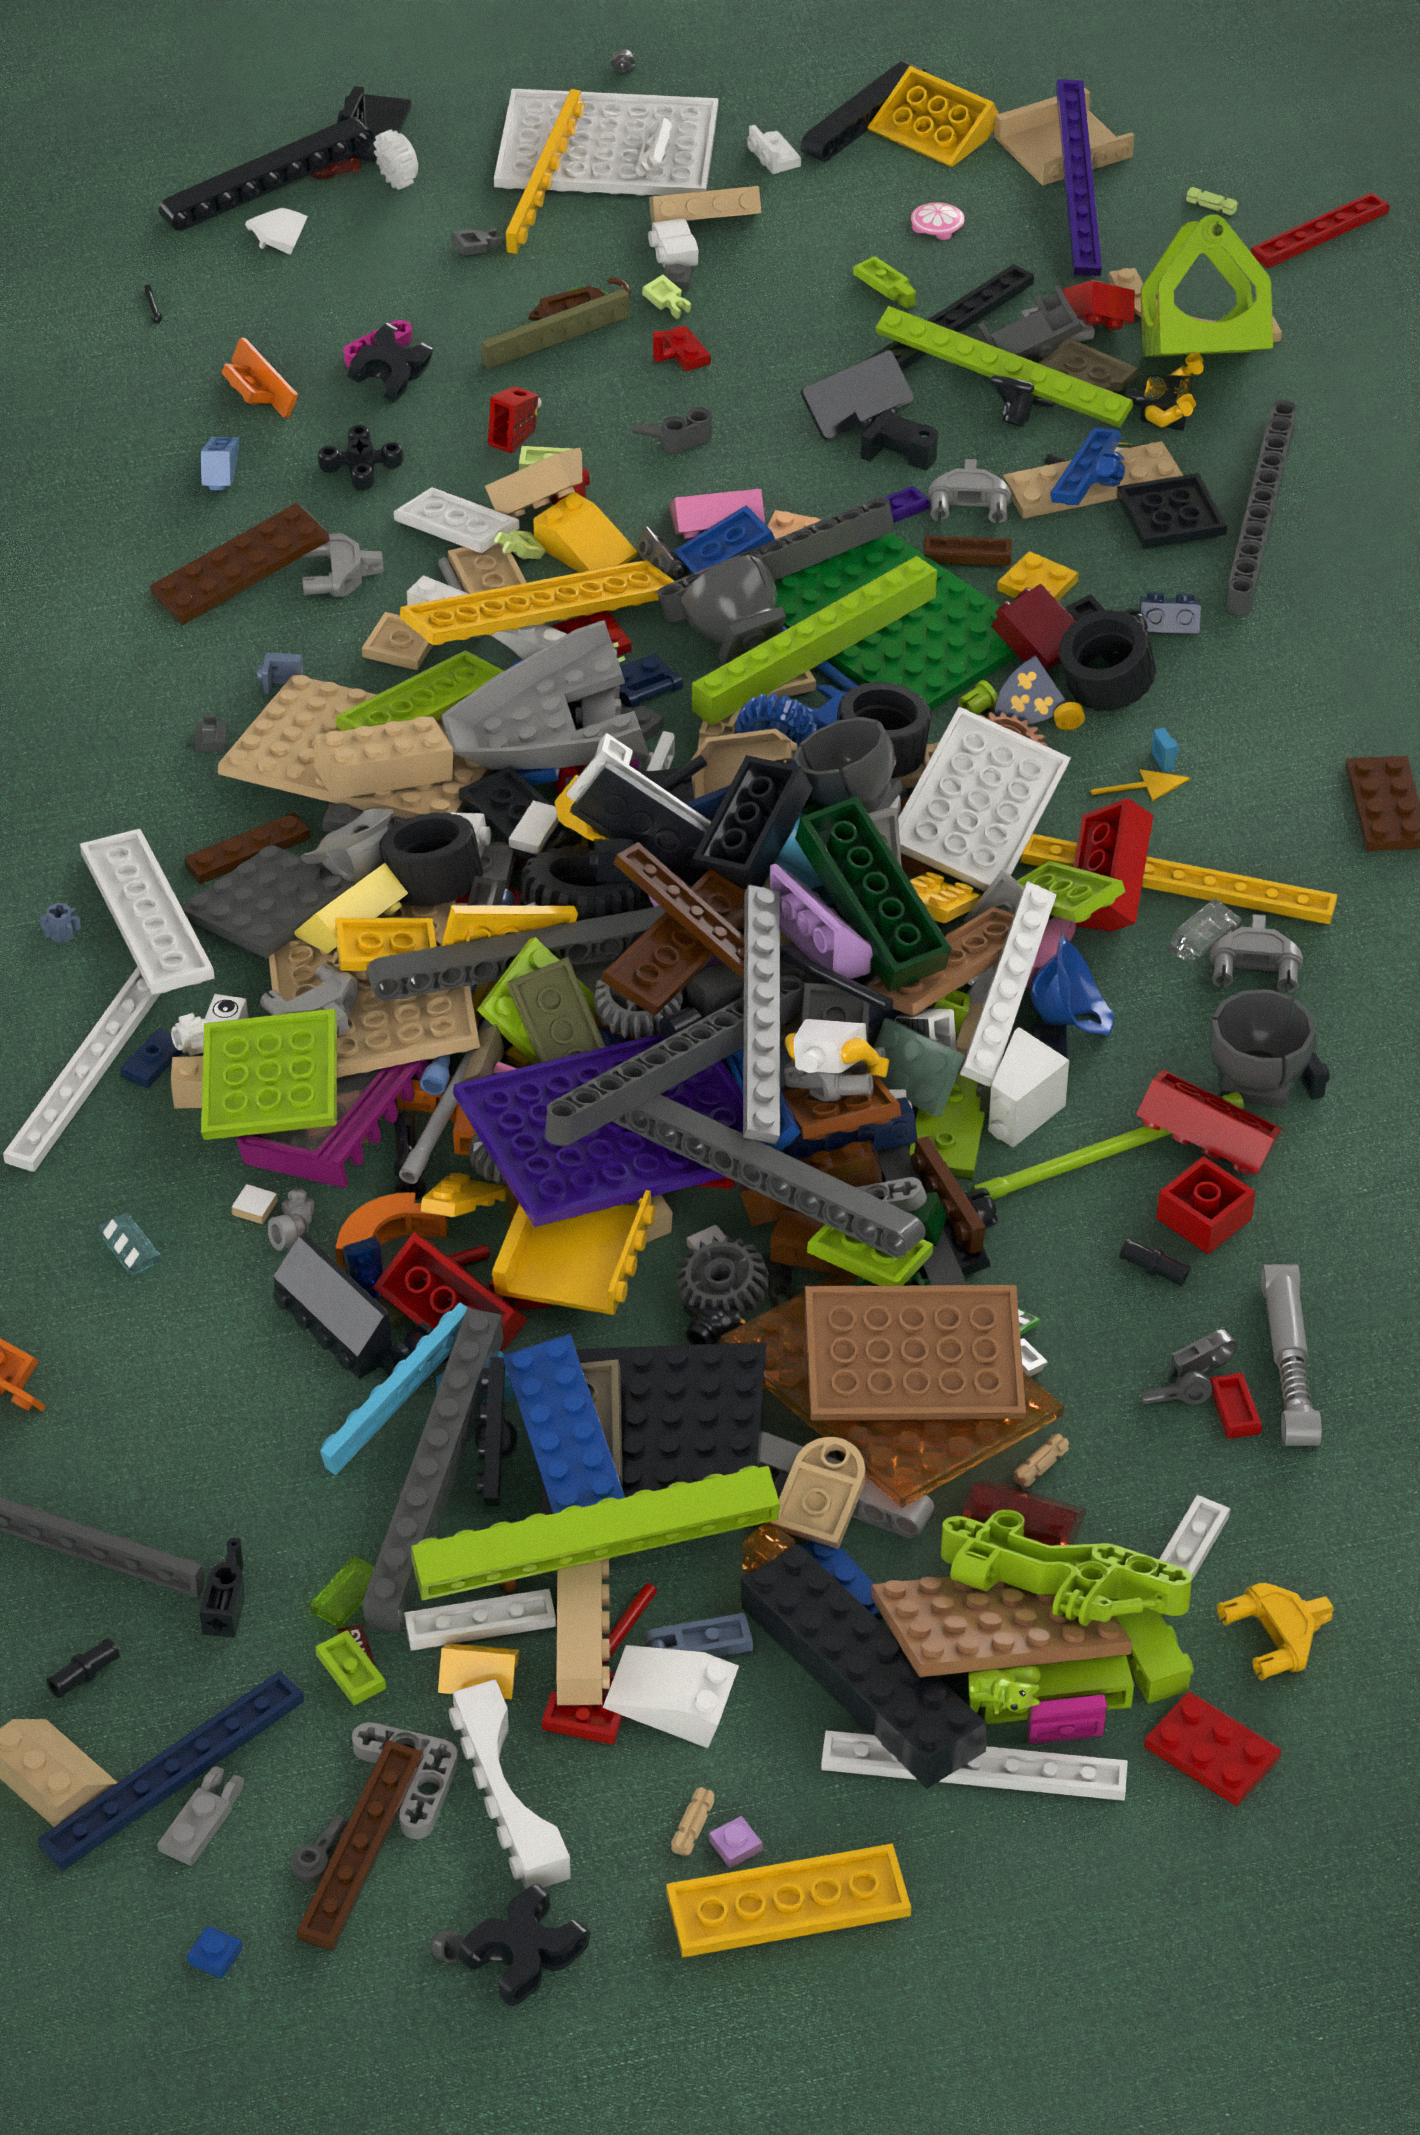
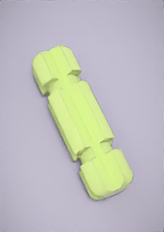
(1211, 201)

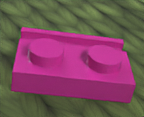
(1066, 1719)

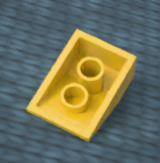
(581, 535)

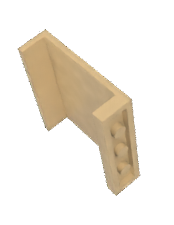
(1035, 140)

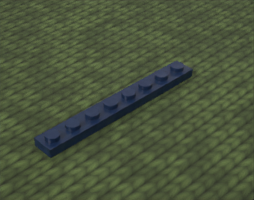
(170, 1771)

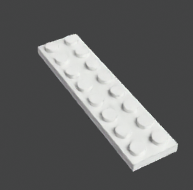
(147, 912)

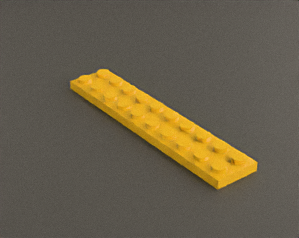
(535, 602)

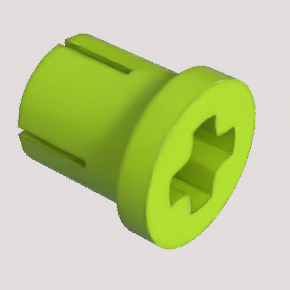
(979, 698)

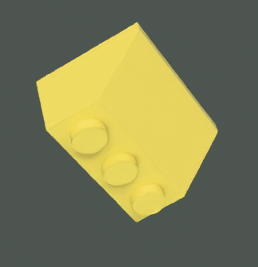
(366, 899)

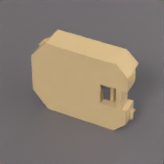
(726, 753)

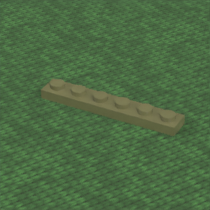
(555, 329)

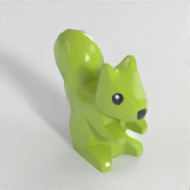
(1004, 1688)

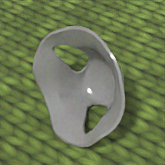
(352, 853)

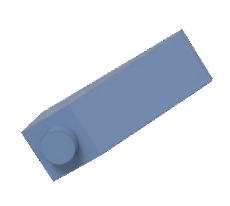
(219, 462)

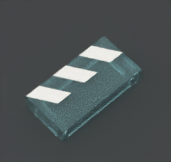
(129, 1244)

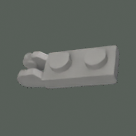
(200, 1818)

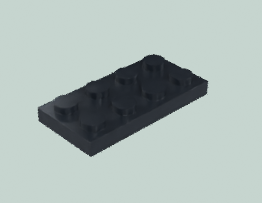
(504, 801)

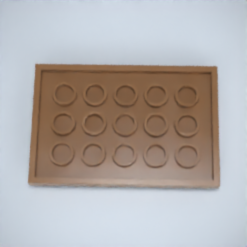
(914, 1352)
(965, 1629)

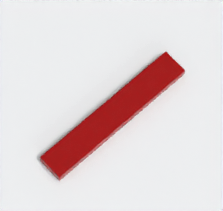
(1320, 230)

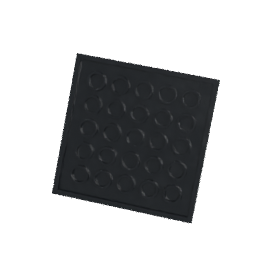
(686, 1411)

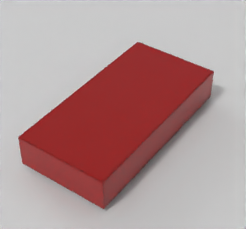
(1235, 1406)

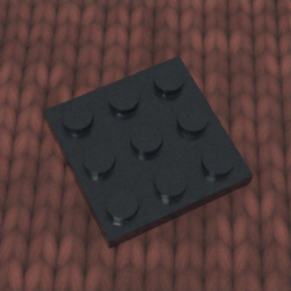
(1171, 510)

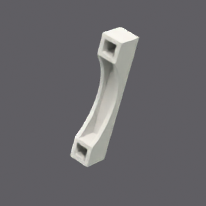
(523, 641)
(534, 1843)

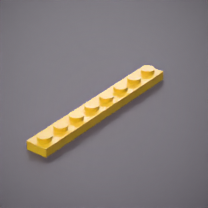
(543, 173)

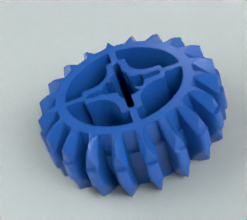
(776, 714)

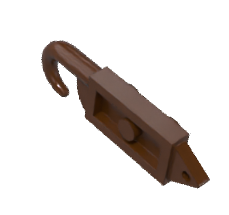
(563, 301)

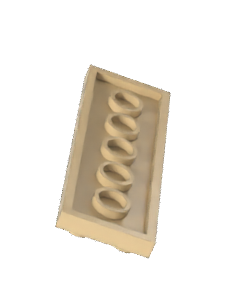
(1032, 487)

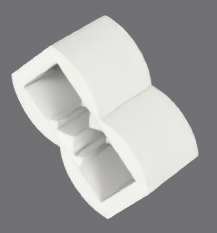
(673, 243)

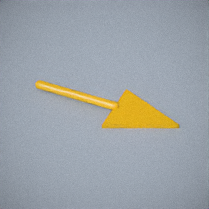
(1155, 782)

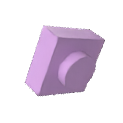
(735, 1842)

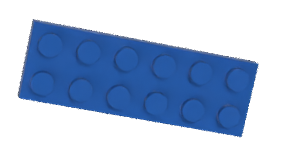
(562, 1424)

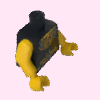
(1168, 398)

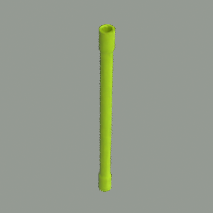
(1002, 1186)

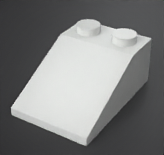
(672, 1690)

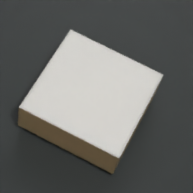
(254, 1204)

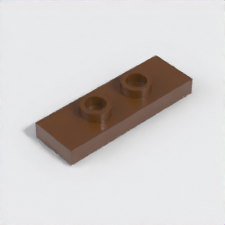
(968, 550)

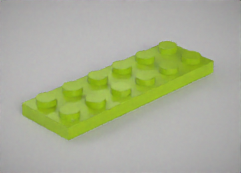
(424, 694)

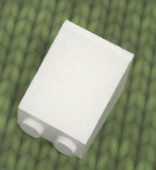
(1026, 1088)

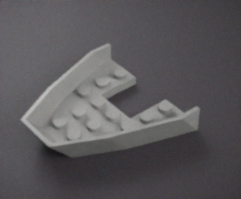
(525, 712)

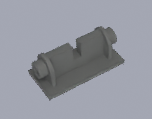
(657, 553)

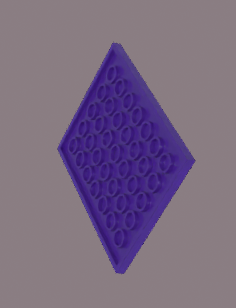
(607, 1164)

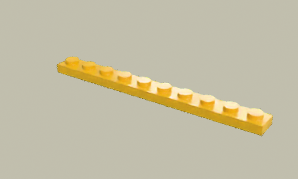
(1204, 883)

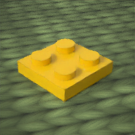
(1032, 571)

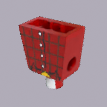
(512, 418)

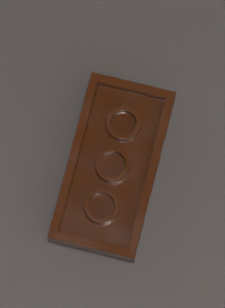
(1385, 802)

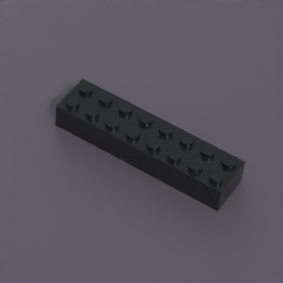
(862, 1666)

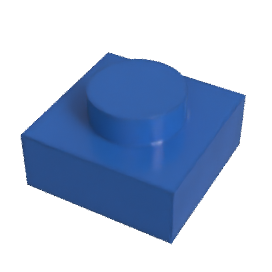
(214, 1952)

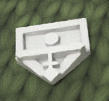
(278, 228)

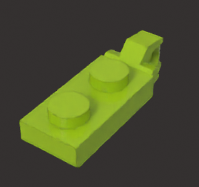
(886, 281)

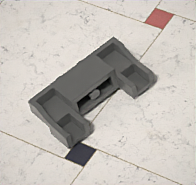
(1037, 333)

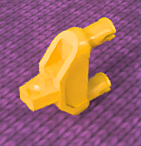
(1285, 1619)

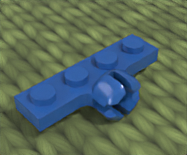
(1092, 464)

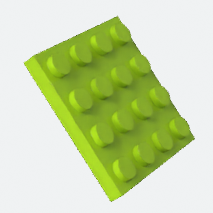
(269, 1074)

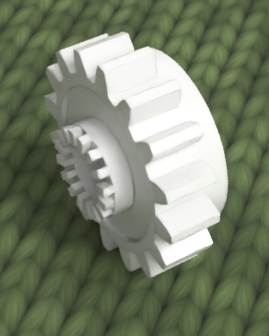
(396, 158)

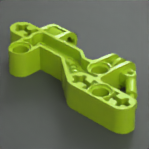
(1079, 1575)

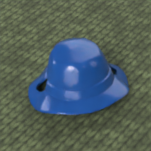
(1068, 989)

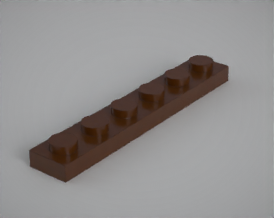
(683, 905)
(359, 1845)

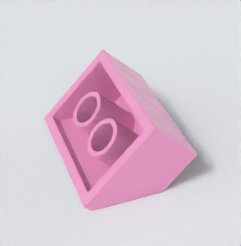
(699, 512)

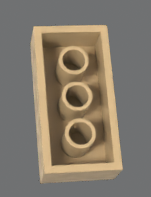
(383, 757)

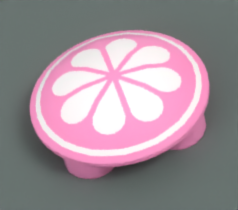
(937, 219)

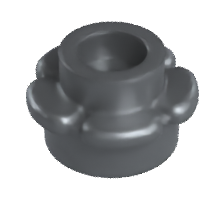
(623, 56)

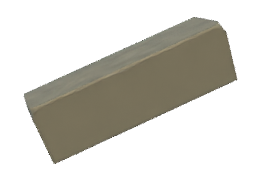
(484, 1058)

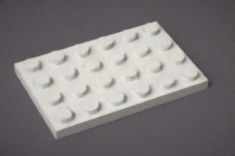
(979, 800)

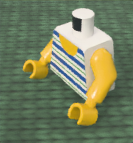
(833, 1048)

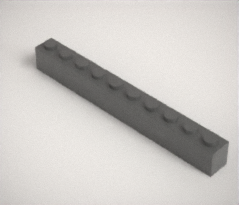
(432, 1470)

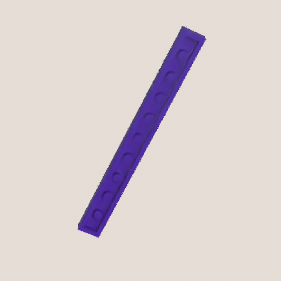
(1078, 178)

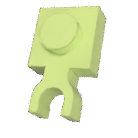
(666, 294)
(521, 544)

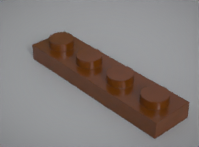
(229, 854)
(958, 1209)

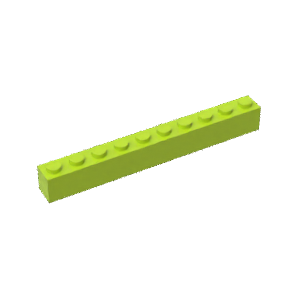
(814, 640)
(594, 1532)

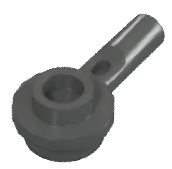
(1191, 1388)
(311, 1861)

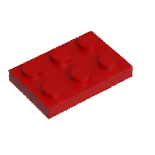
(1212, 1748)

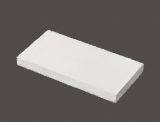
(455, 519)

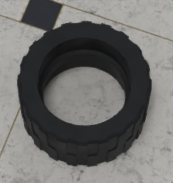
(1102, 634)
(900, 713)
(432, 857)

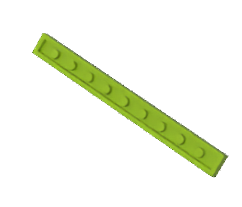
(994, 361)

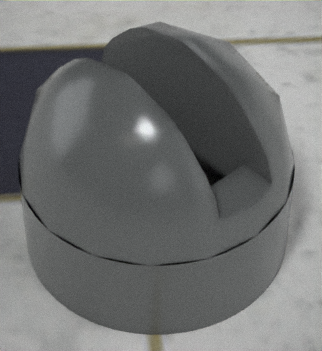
(451, 1940)

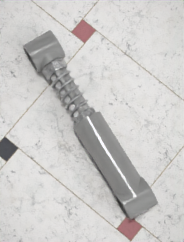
(1282, 1293)

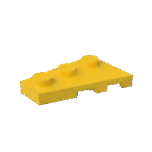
(459, 1195)

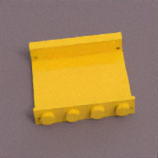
(576, 1259)

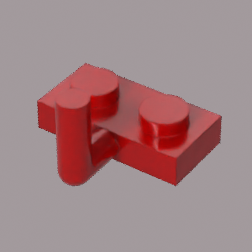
(682, 346)

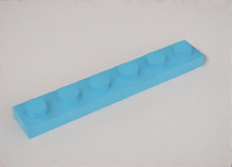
(390, 1395)

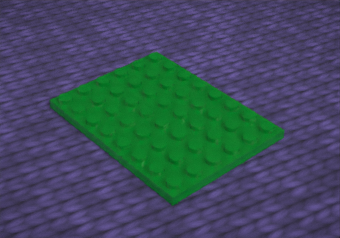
(929, 650)

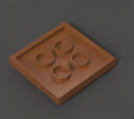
(846, 1115)

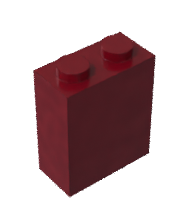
(1033, 625)

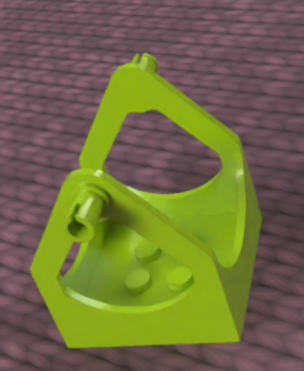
(1174, 333)

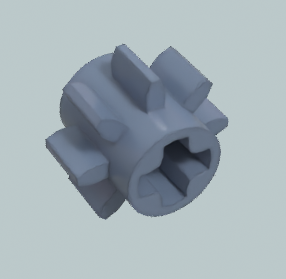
(60, 922)

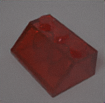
(1045, 1518)

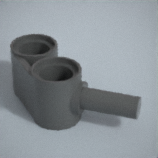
(680, 433)

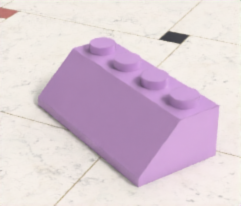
(818, 928)

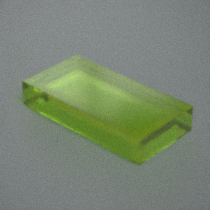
(343, 1592)

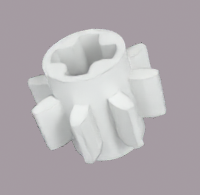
(189, 1034)

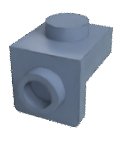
(278, 669)

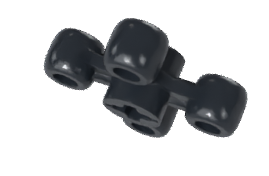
(360, 457)

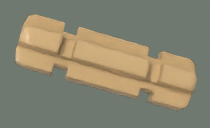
(1041, 1460)
(692, 1821)

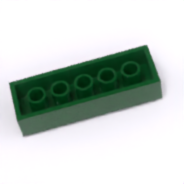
(873, 893)

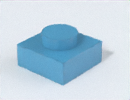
(1164, 749)

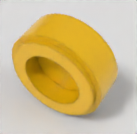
(1069, 716)

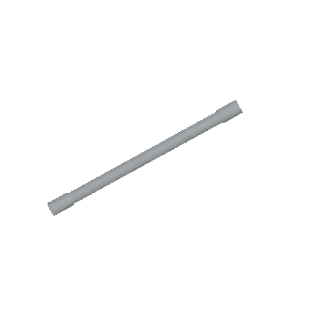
(420, 1154)

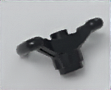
(1017, 399)

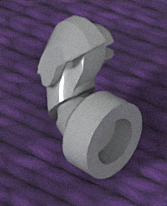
(286, 1228)

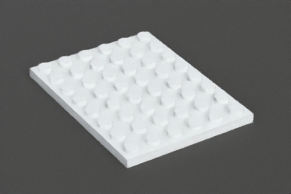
(609, 142)

